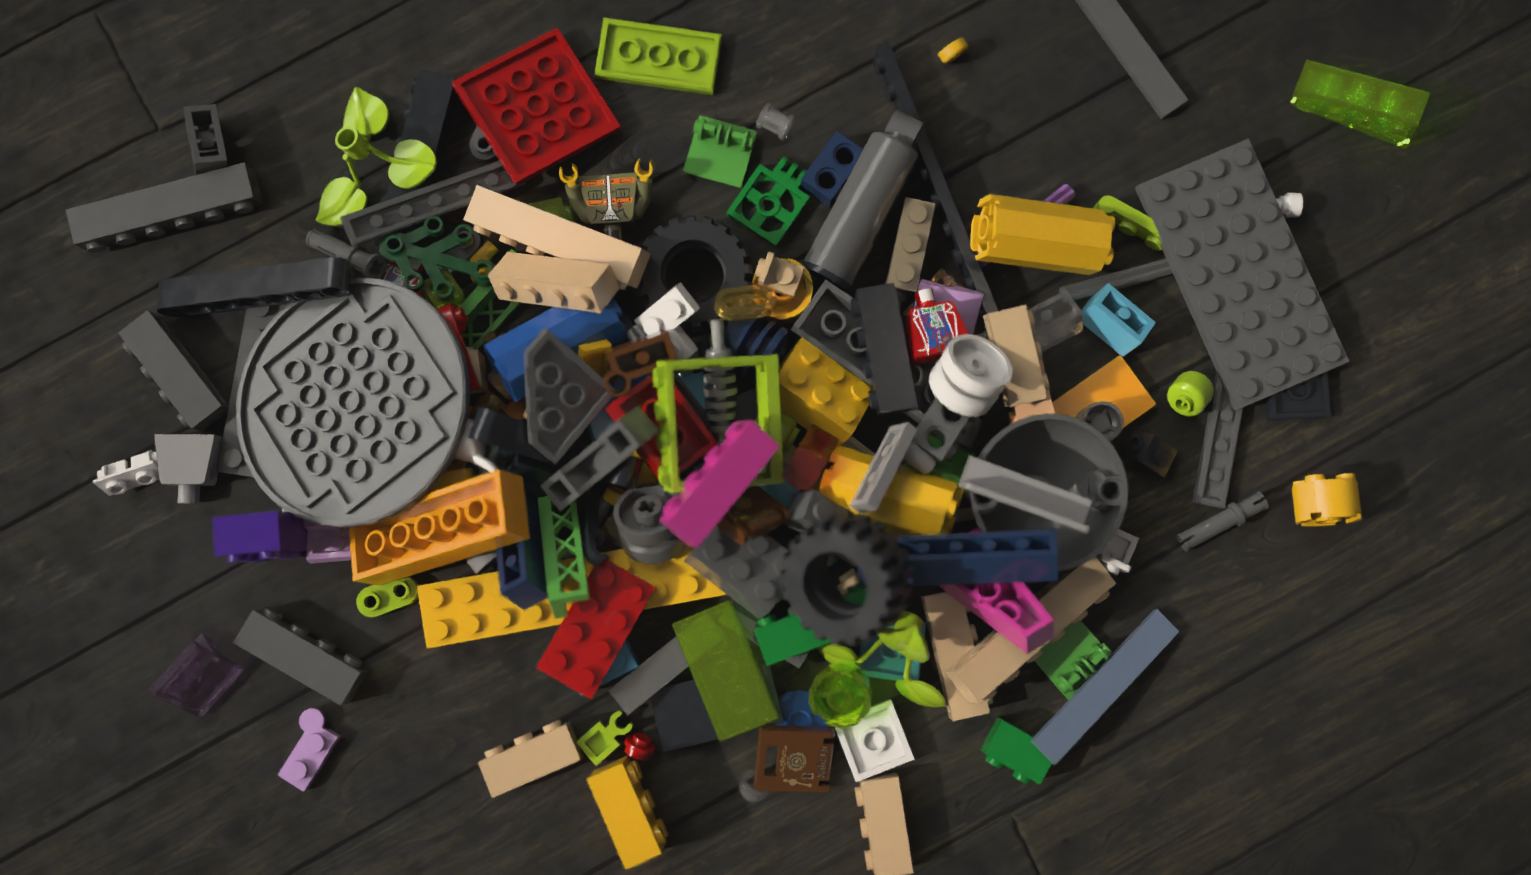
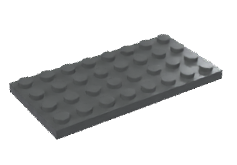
(1241, 274)

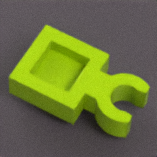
(602, 740)

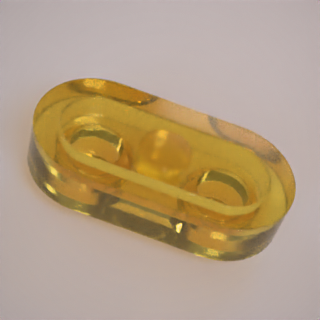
(742, 302)

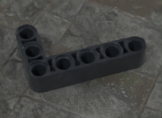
(512, 436)

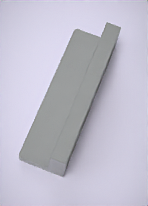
(1025, 493)

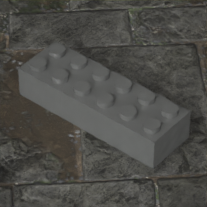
(832, 329)

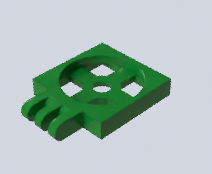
(783, 181)

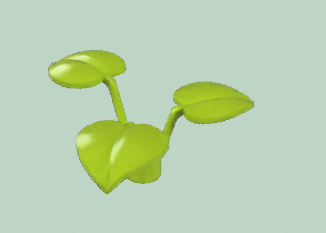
(409, 168)
(905, 639)

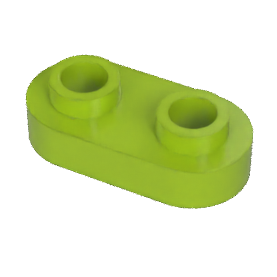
(387, 597)

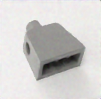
(188, 462)

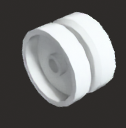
(970, 375)

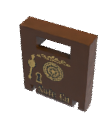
(753, 515)
(801, 758)

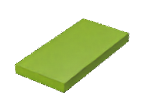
(658, 56)

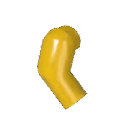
(486, 252)

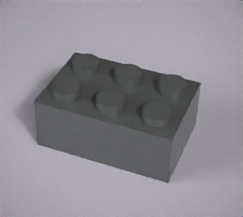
(742, 571)

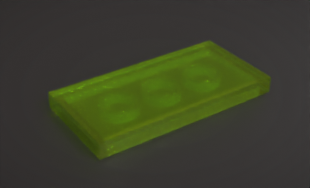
(725, 670)

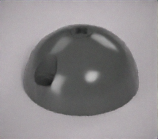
(1066, 456)

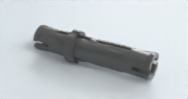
(1234, 515)

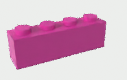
(719, 482)

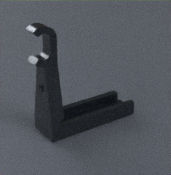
(537, 473)

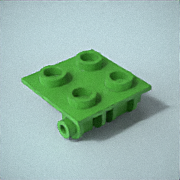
(719, 151)
(1072, 658)

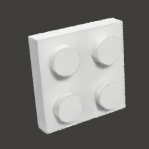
(875, 742)

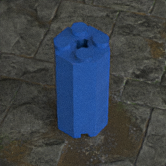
(568, 325)

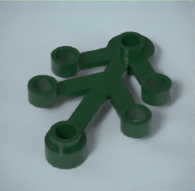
(433, 256)

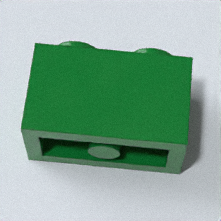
(1013, 748)

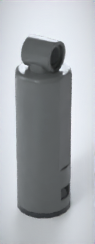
(865, 203)

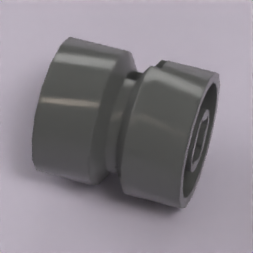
(1104, 418)

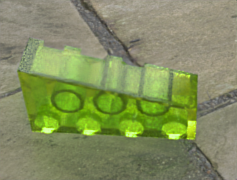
(1361, 102)

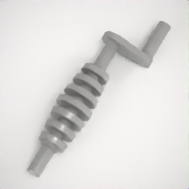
(721, 390)

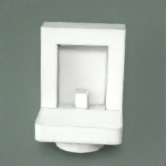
(1118, 553)

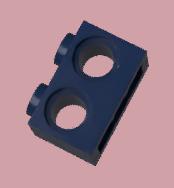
(828, 167)

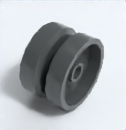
(639, 526)

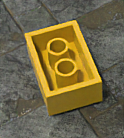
(821, 391)
(628, 811)

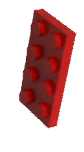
(596, 629)

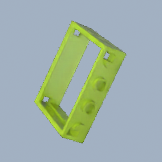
(767, 411)

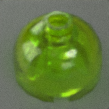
(840, 695)

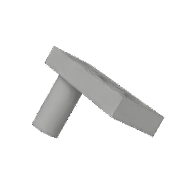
(894, 447)

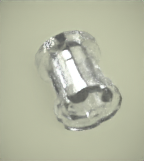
(775, 121)

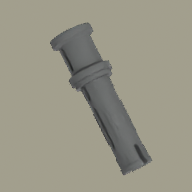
(361, 260)

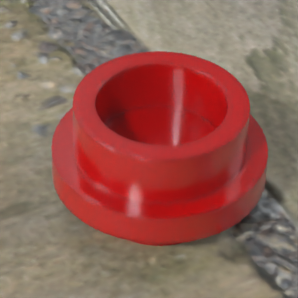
(639, 746)

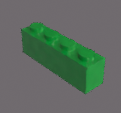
(786, 637)

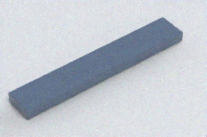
(1104, 686)

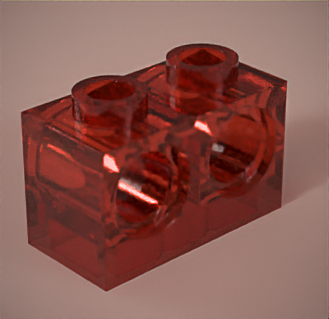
(810, 458)

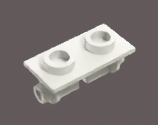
(118, 478)

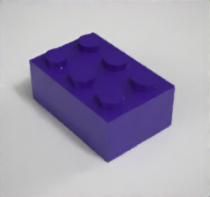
(259, 536)

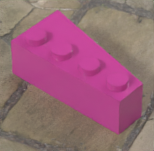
(1007, 609)

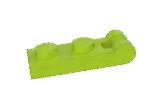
(1130, 220)

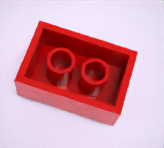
(691, 434)

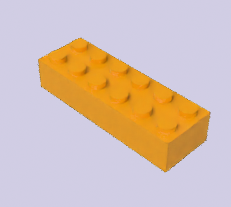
(442, 529)

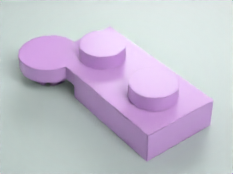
(310, 750)

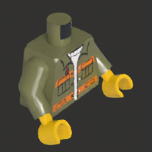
(610, 200)

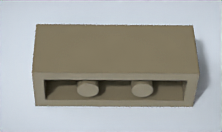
(910, 245)

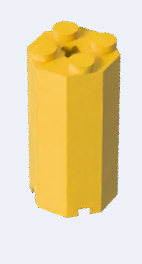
(1042, 235)
(911, 503)

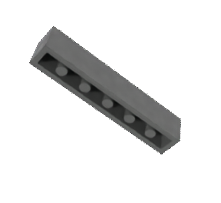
(164, 207)

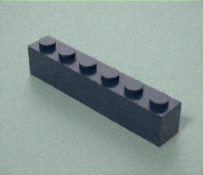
(980, 557)

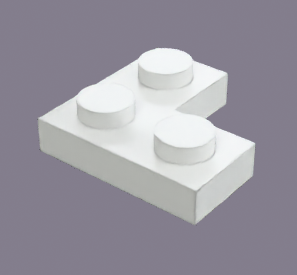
(668, 315)

